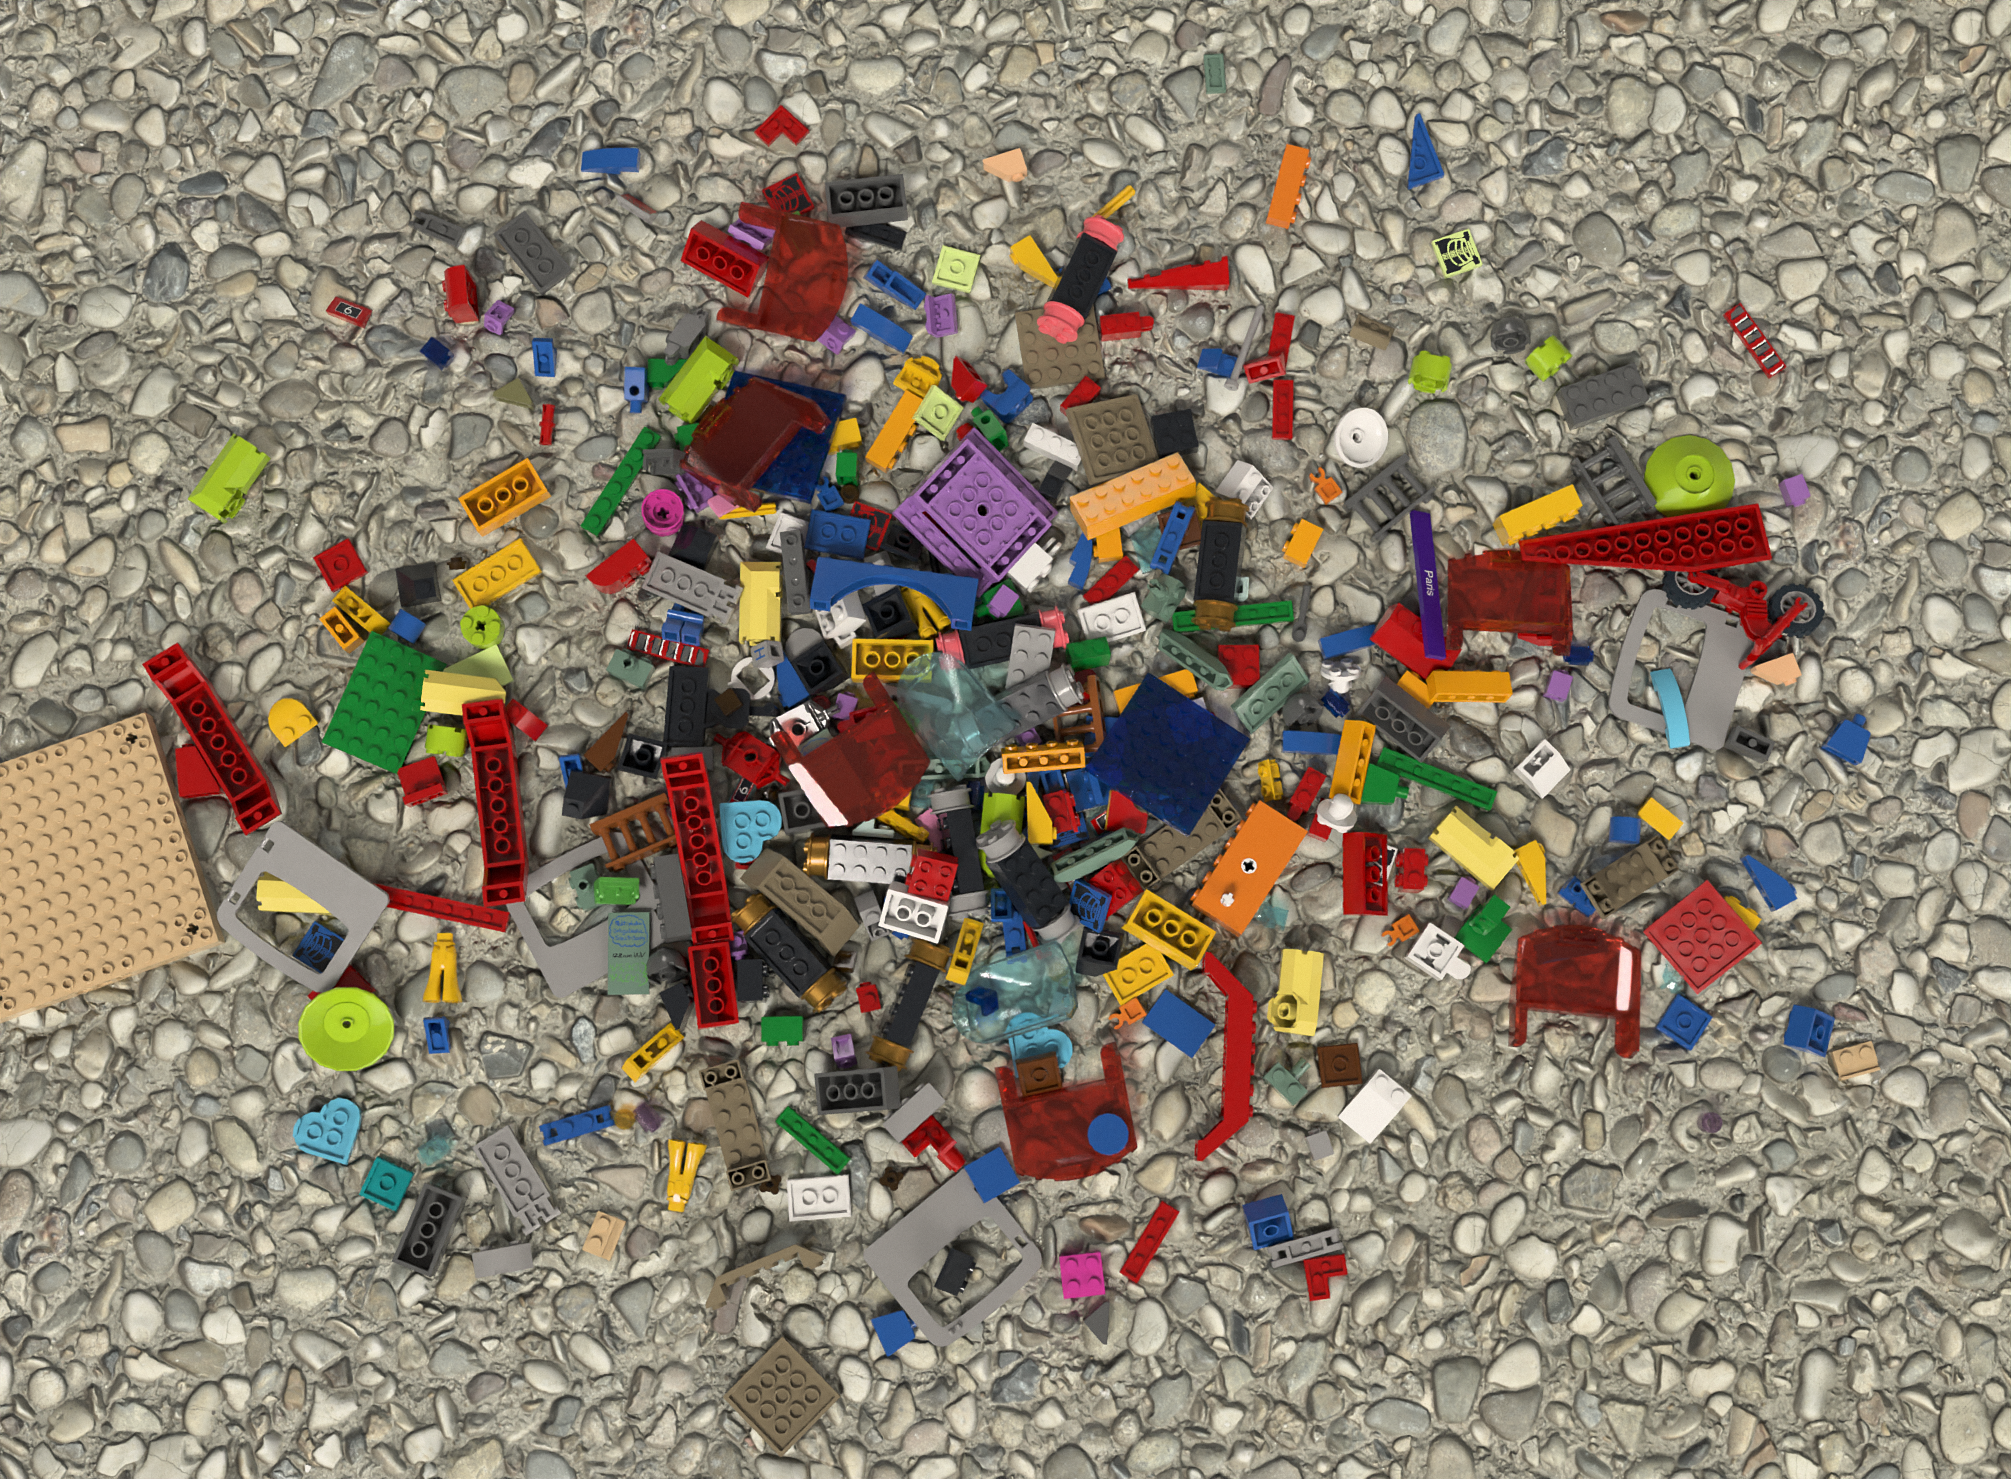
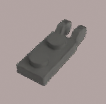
(438, 229)

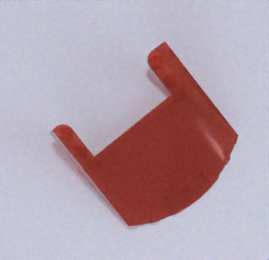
(802, 277)
(745, 436)
(1509, 596)
(863, 767)
(1577, 974)
(1052, 1126)

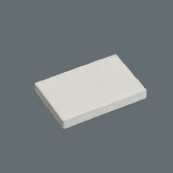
(1112, 618)
(819, 1198)

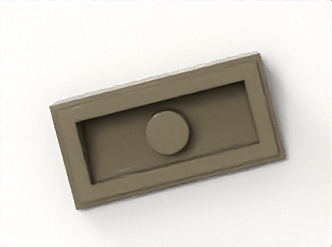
(1371, 332)

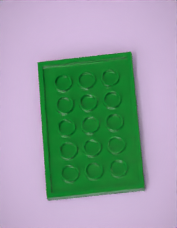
(381, 703)

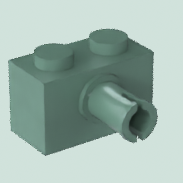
(1164, 597)
(631, 669)
(583, 881)
(1287, 1081)

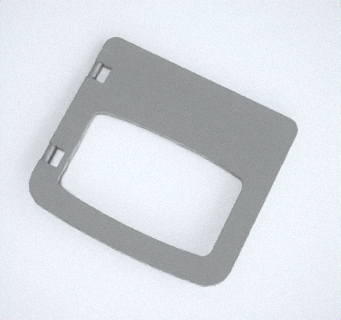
(1716, 677)
(324, 880)
(584, 957)
(925, 1232)

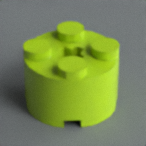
(1547, 358)
(1430, 372)
(472, 623)
(446, 739)

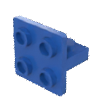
(1087, 789)

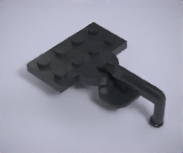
(693, 708)

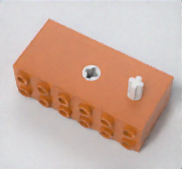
(1264, 843)

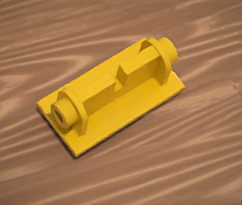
(1268, 771)

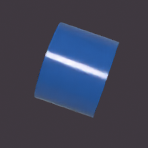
(407, 626)
(1624, 830)

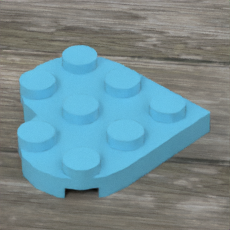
(746, 828)
(1040, 1042)
(331, 1131)

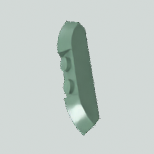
(1194, 659)
(938, 771)
(1093, 855)

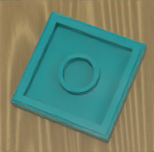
(387, 1183)

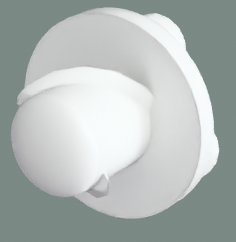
(1340, 674)
(1004, 783)
(1337, 813)

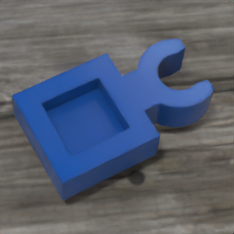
(828, 496)

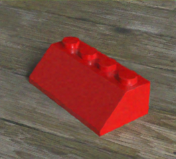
(724, 258)
(1402, 638)
(1359, 894)
(713, 985)

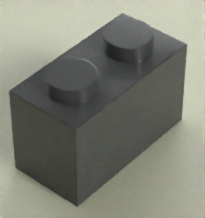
(1749, 744)

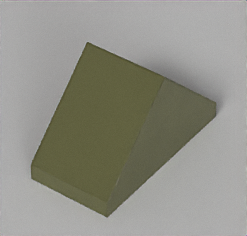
(514, 394)

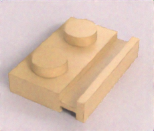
(1855, 1060)
(604, 1235)

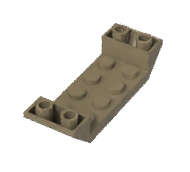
(1171, 849)
(1629, 876)
(801, 899)
(736, 1124)
(719, 1293)

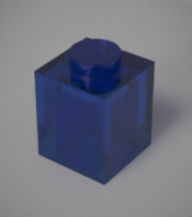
(437, 353)

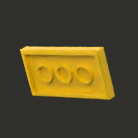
(497, 575)

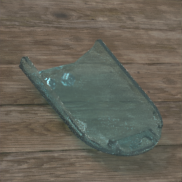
(951, 710)
(1032, 993)

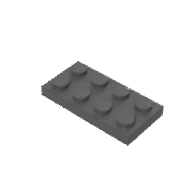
(533, 253)

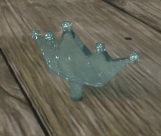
(1672, 981)

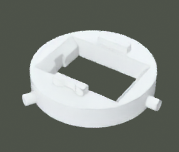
(763, 692)

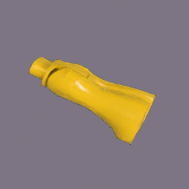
(919, 601)
(443, 959)
(681, 1184)

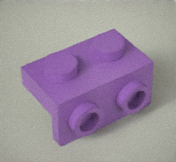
(756, 236)
(941, 315)
(837, 335)
(696, 492)

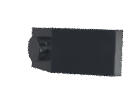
(1055, 481)

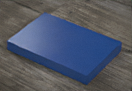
(837, 534)
(1178, 1023)

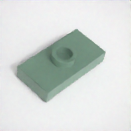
(1214, 73)

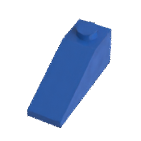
(790, 686)
(1772, 887)

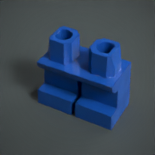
(683, 625)
(1573, 892)

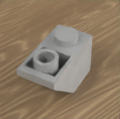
(871, 914)

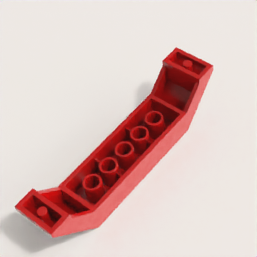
(216, 737)
(498, 802)
(698, 847)
(1236, 1057)

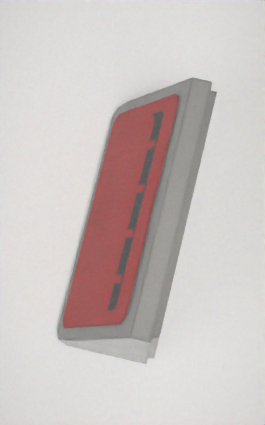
(637, 207)

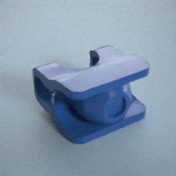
(1012, 401)

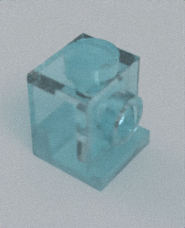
(922, 801)
(1272, 917)
(440, 1147)

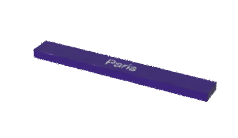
(1427, 585)

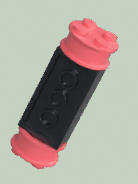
(1080, 279)
(992, 641)

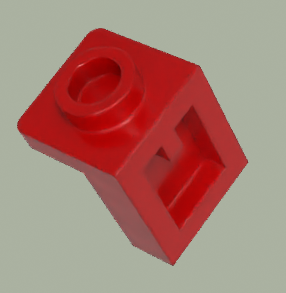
(868, 997)

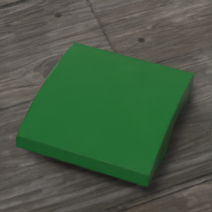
(1481, 945)

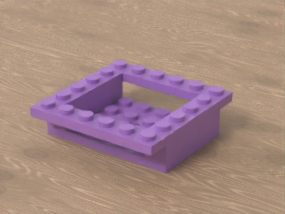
(951, 493)

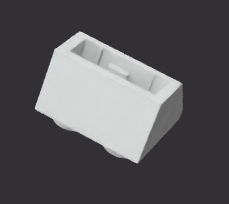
(1245, 484)
(843, 618)
(1542, 768)

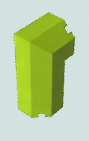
(698, 380)
(228, 478)
(1002, 808)

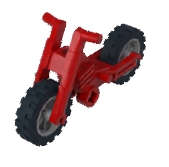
(1750, 606)

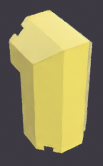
(760, 602)
(448, 691)
(1473, 848)
(282, 897)
(1298, 993)

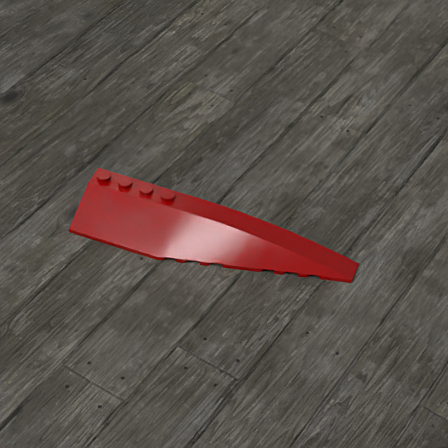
(1666, 544)

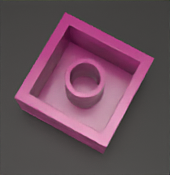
(1082, 1275)

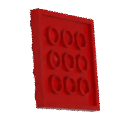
(1702, 936)

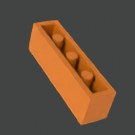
(1287, 186)

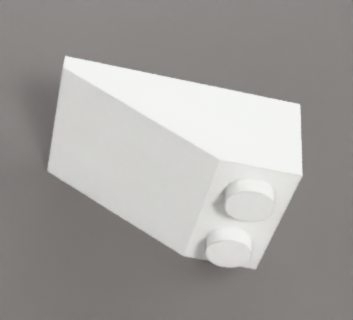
(1374, 1105)

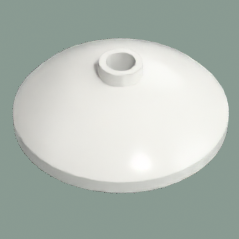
(1369, 440)

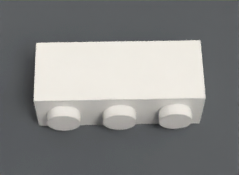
(1052, 446)

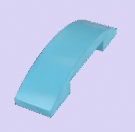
(1672, 708)

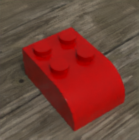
(460, 294)
(620, 569)

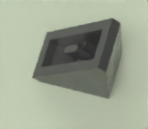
(1098, 1322)

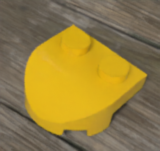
(918, 376)
(290, 720)

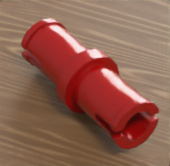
(547, 424)

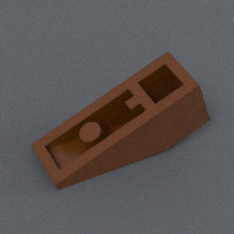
(608, 747)

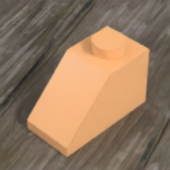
(1007, 166)
(1779, 670)

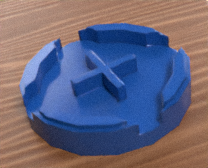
(1108, 1134)

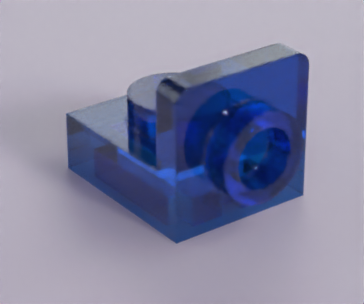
(985, 998)

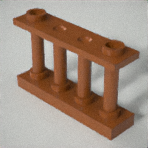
(1095, 708)
(621, 820)

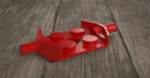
(761, 770)

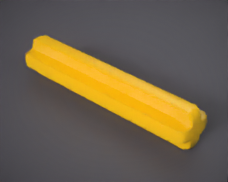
(1116, 202)
(765, 509)

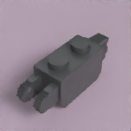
(685, 336)

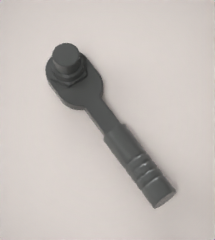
(1299, 628)

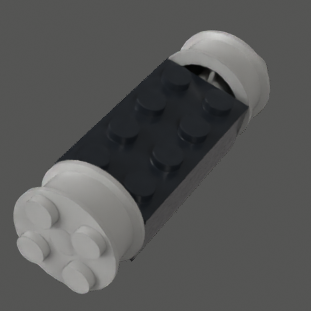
(1040, 699)
(960, 841)
(1027, 882)

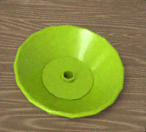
(1670, 480)
(340, 1044)

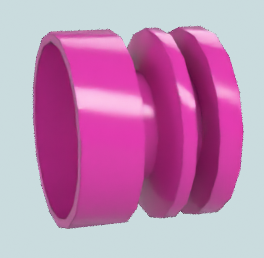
(660, 501)

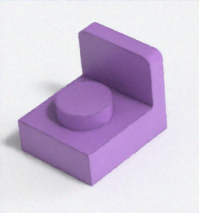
(497, 316)
(738, 947)
(844, 1051)

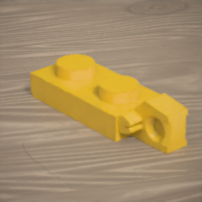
(904, 826)

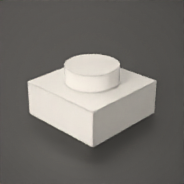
(845, 639)

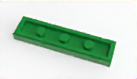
(813, 1140)

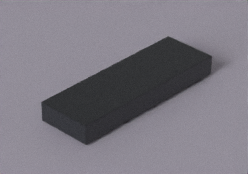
(879, 234)

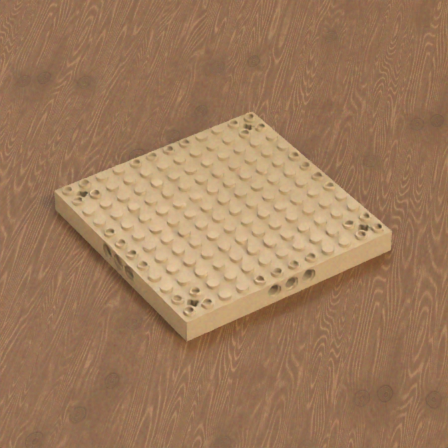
(95, 868)

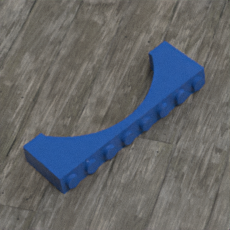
(839, 578)

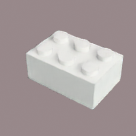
(913, 913)

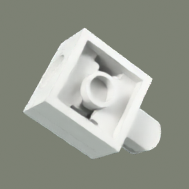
(1033, 566)
(1438, 955)

